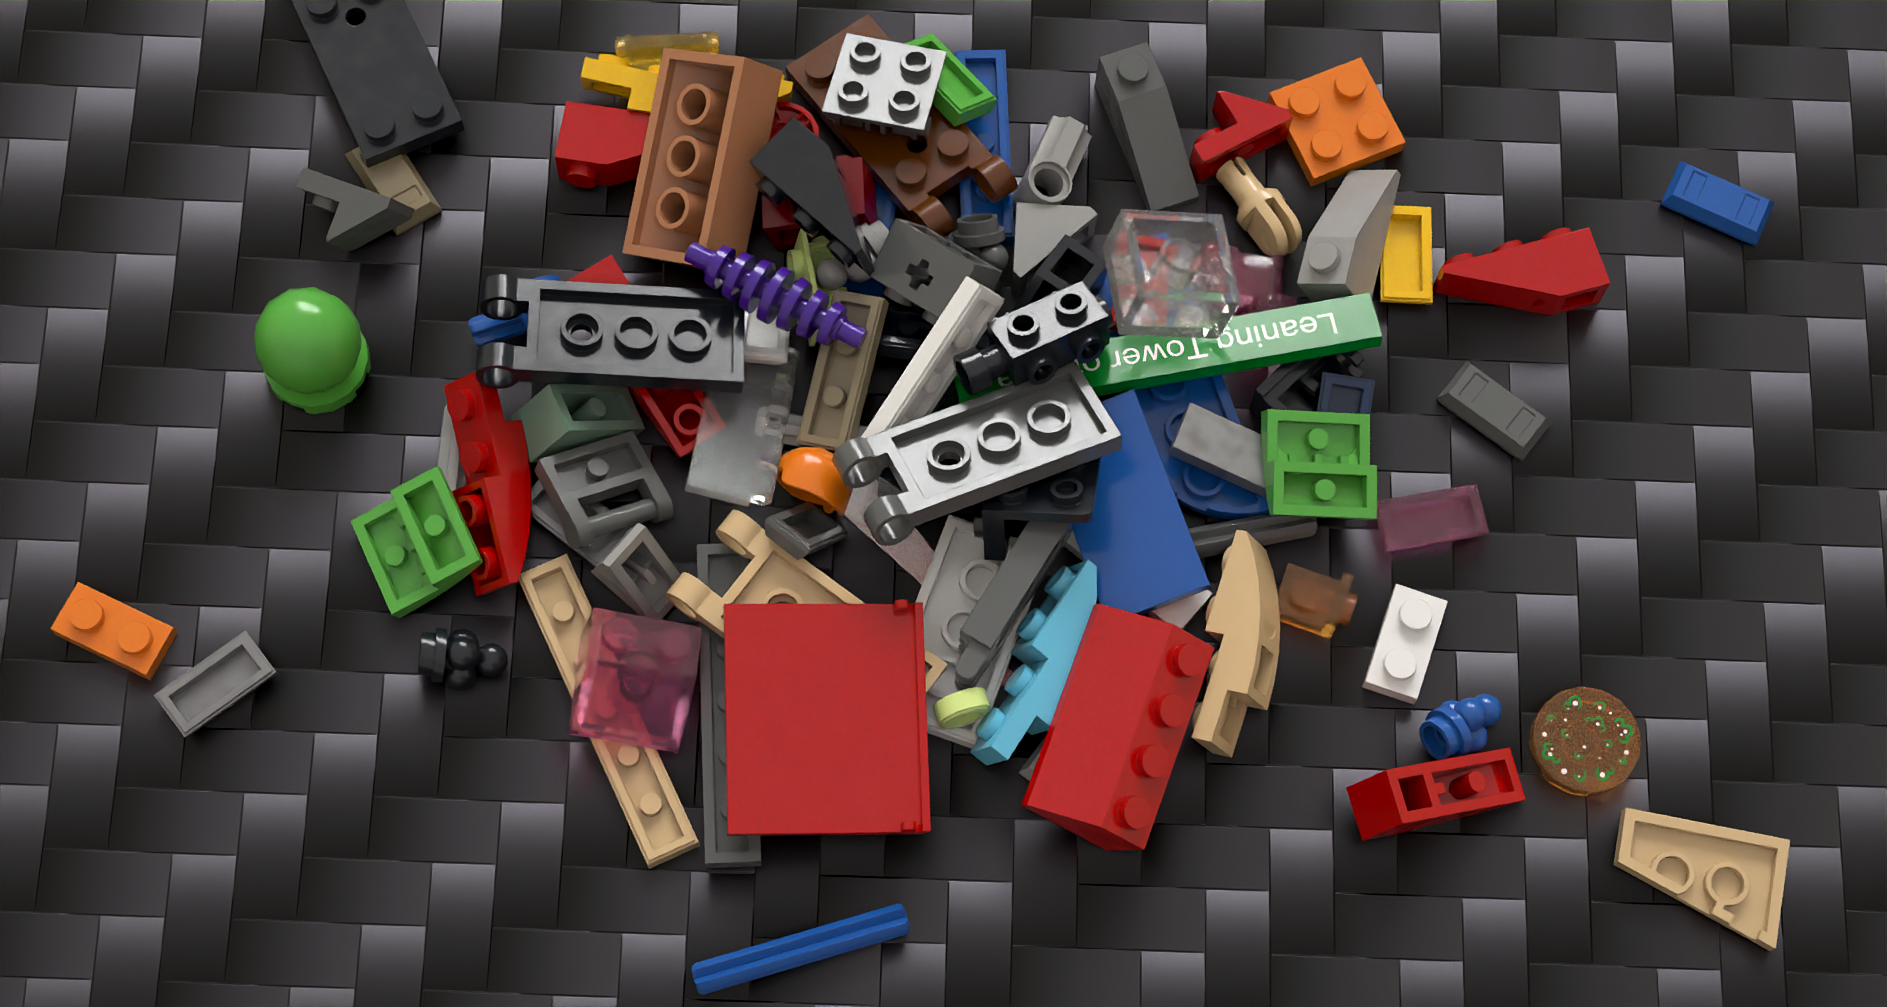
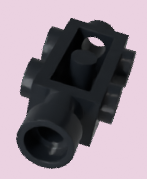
(1038, 340)

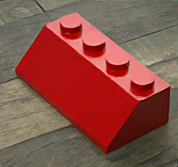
(1118, 728)

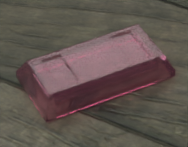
(1431, 518)

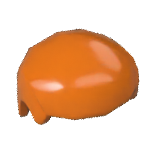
(814, 478)

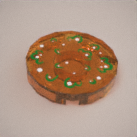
(1585, 741)

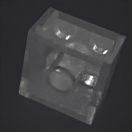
(1171, 274)

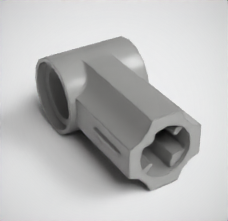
(1054, 162)

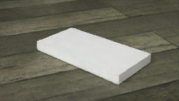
(949, 595)

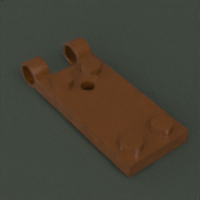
(906, 177)

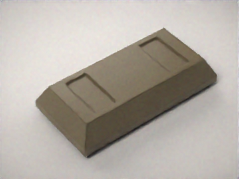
(398, 181)

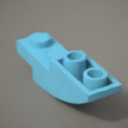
(1047, 649)

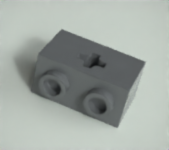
(927, 268)

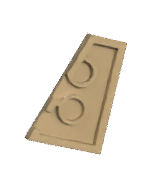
(1709, 867)

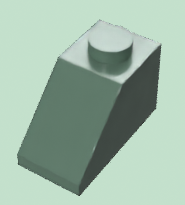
(575, 416)

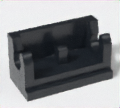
(1298, 382)

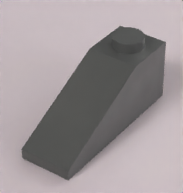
(1146, 127)

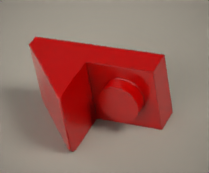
(1246, 131)

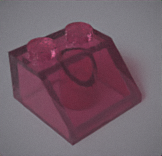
(634, 679)

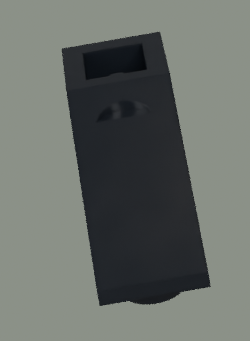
(810, 181)

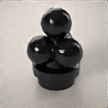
(458, 657)

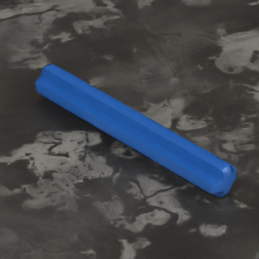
(800, 949)

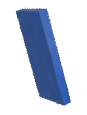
(1137, 524)

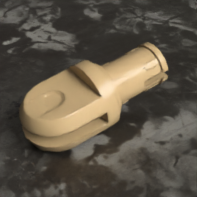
(1261, 210)

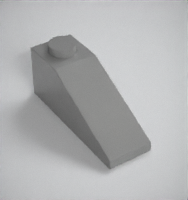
(1350, 237)

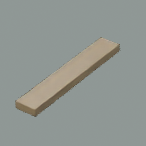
(632, 770)

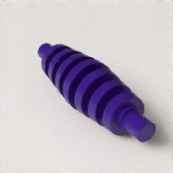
(775, 295)

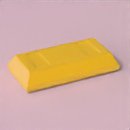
(1407, 257)

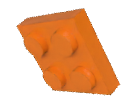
(1338, 121)

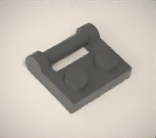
(598, 473)

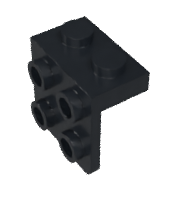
(1057, 498)

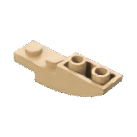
(1247, 626)

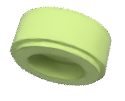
(962, 708)

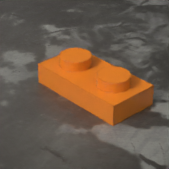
(114, 631)

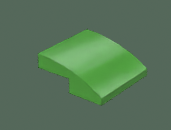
(1318, 464)
(417, 542)

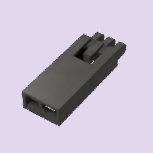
(1007, 598)

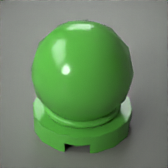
(311, 350)

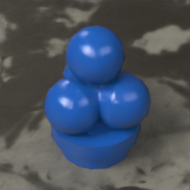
(1459, 726)

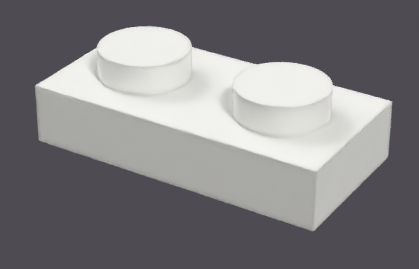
(1404, 644)

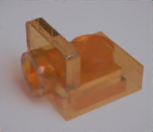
(1315, 600)

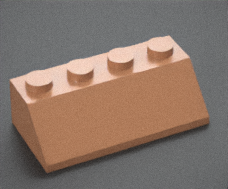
(696, 155)

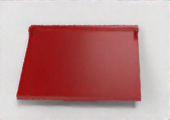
(826, 719)

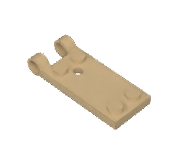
(768, 579)

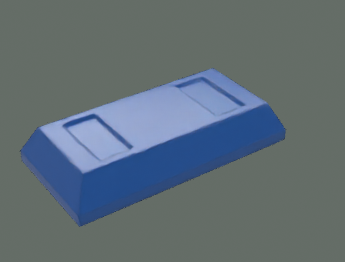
(1717, 203)

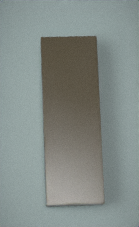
(842, 377)

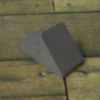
(358, 211)

